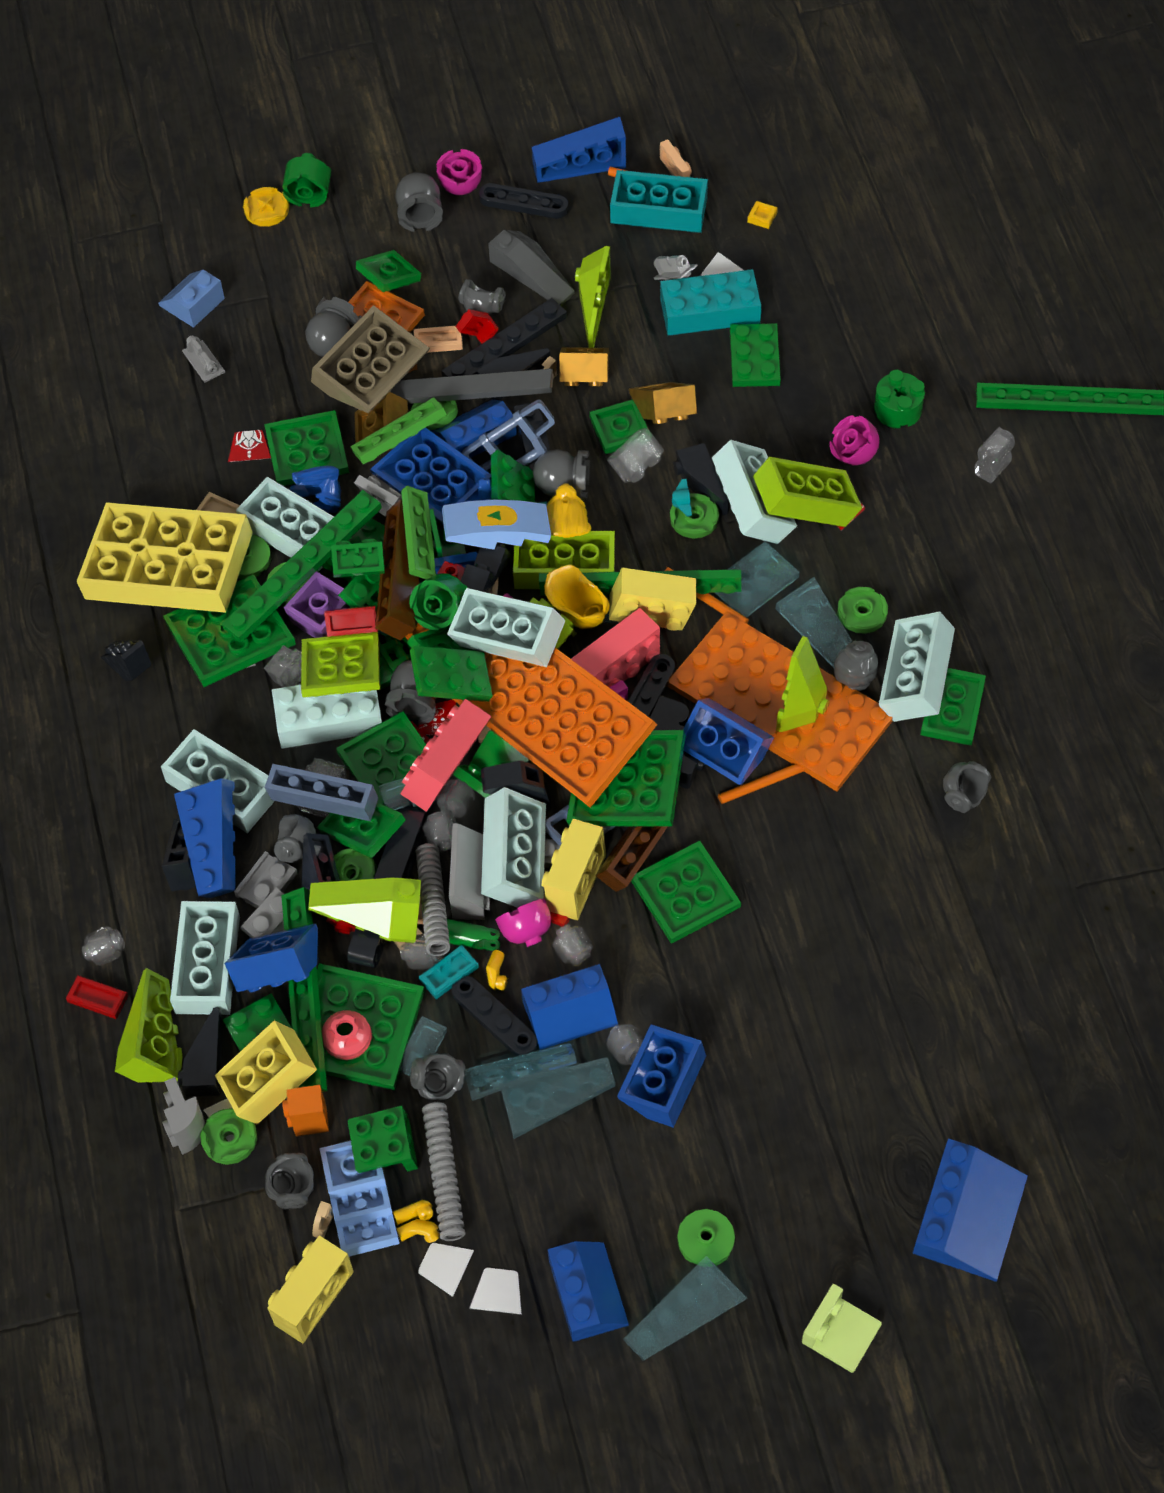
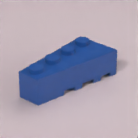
(581, 152)
(209, 835)

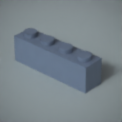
(321, 792)

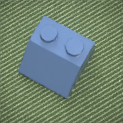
(194, 297)

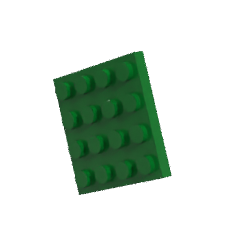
(216, 652)
(643, 789)
(388, 1008)

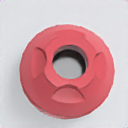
(346, 1046)

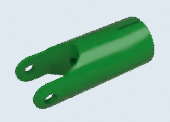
(472, 935)

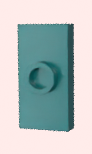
(448, 971)

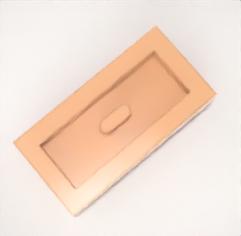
(673, 161)
(440, 338)

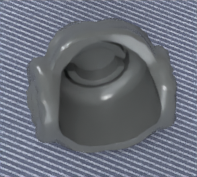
(481, 300)
(856, 665)
(965, 785)
(290, 838)
(437, 1075)
(290, 1180)

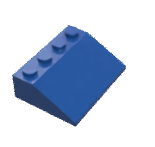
(432, 467)
(970, 1211)

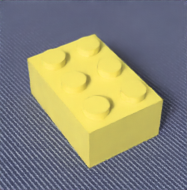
(661, 596)
(574, 868)
(264, 1071)
(310, 1288)

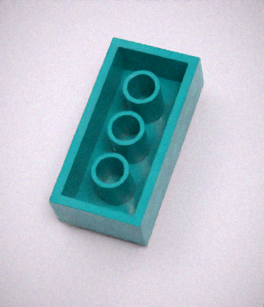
(658, 201)
(710, 302)

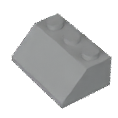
(466, 875)

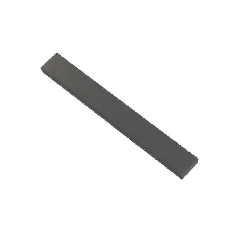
(475, 386)

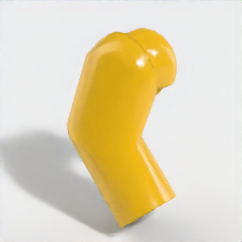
(493, 967)
(418, 1209)
(420, 1227)

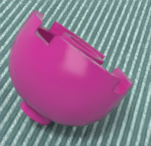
(459, 171)
(854, 441)
(526, 923)

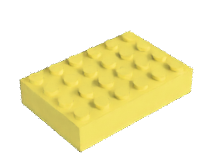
(165, 557)

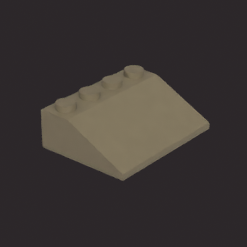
(368, 361)

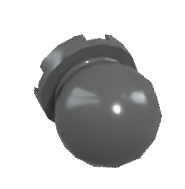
(418, 202)
(329, 324)
(560, 467)
(405, 697)

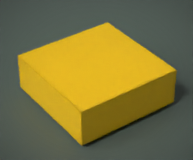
(762, 215)

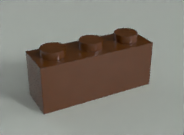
(629, 855)

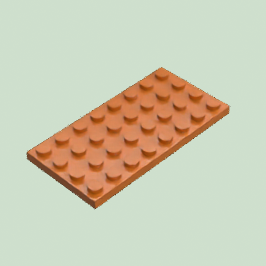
(749, 677)
(564, 721)

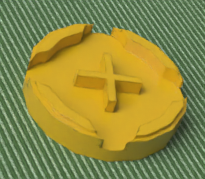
(266, 206)

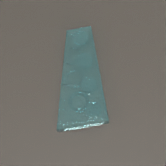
(815, 619)
(505, 1073)
(555, 1093)
(689, 1305)

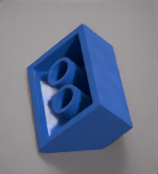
(474, 423)
(725, 740)
(274, 959)
(569, 1006)
(662, 1075)
(587, 1289)

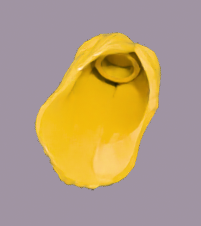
(567, 513)
(576, 597)

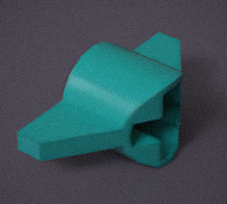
(681, 498)

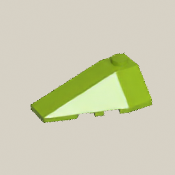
(593, 288)
(804, 692)
(374, 905)
(149, 1042)

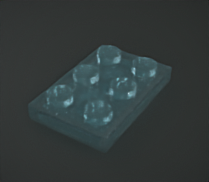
(762, 577)

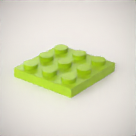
(340, 664)

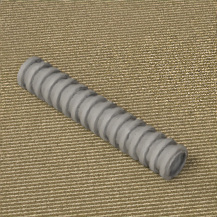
(432, 900)
(443, 1171)

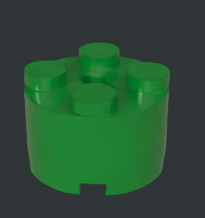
(306, 180)
(899, 399)
(437, 600)

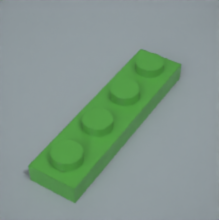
(398, 430)
(418, 532)

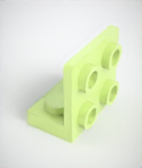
(840, 1330)

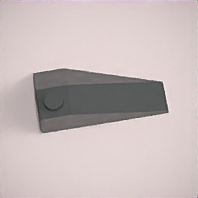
(529, 264)

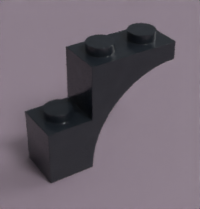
(487, 568)

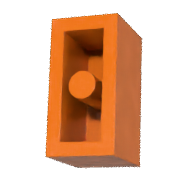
(306, 1110)

